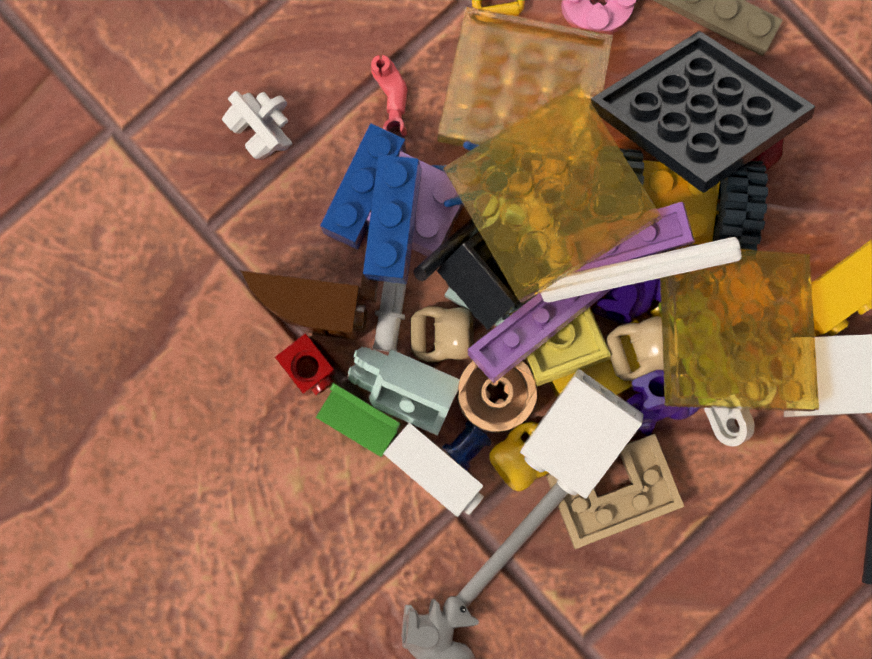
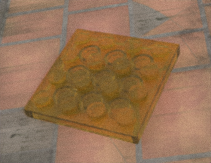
(512, 68)
(551, 193)
(741, 334)

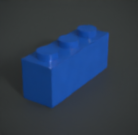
(353, 200)
(392, 219)

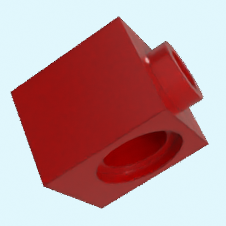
(292, 357)

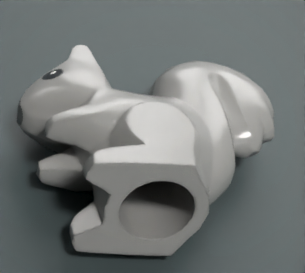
(432, 634)

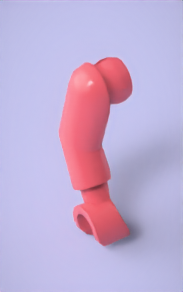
(395, 89)

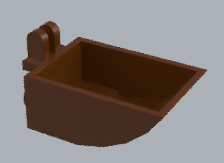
(315, 305)

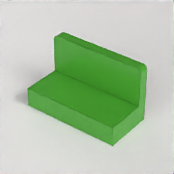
(358, 420)

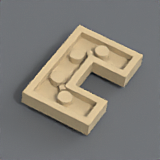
(646, 498)

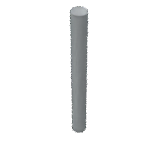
(512, 544)

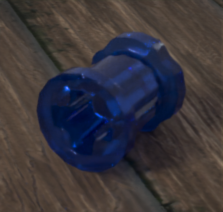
(467, 445)

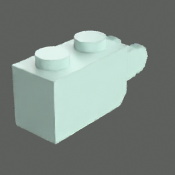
(405, 387)

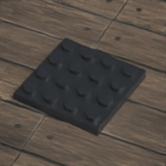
(702, 110)

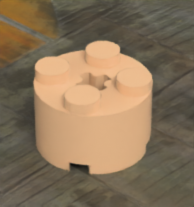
(501, 415)

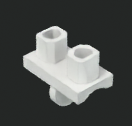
(261, 117)

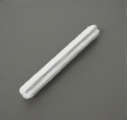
(644, 269)

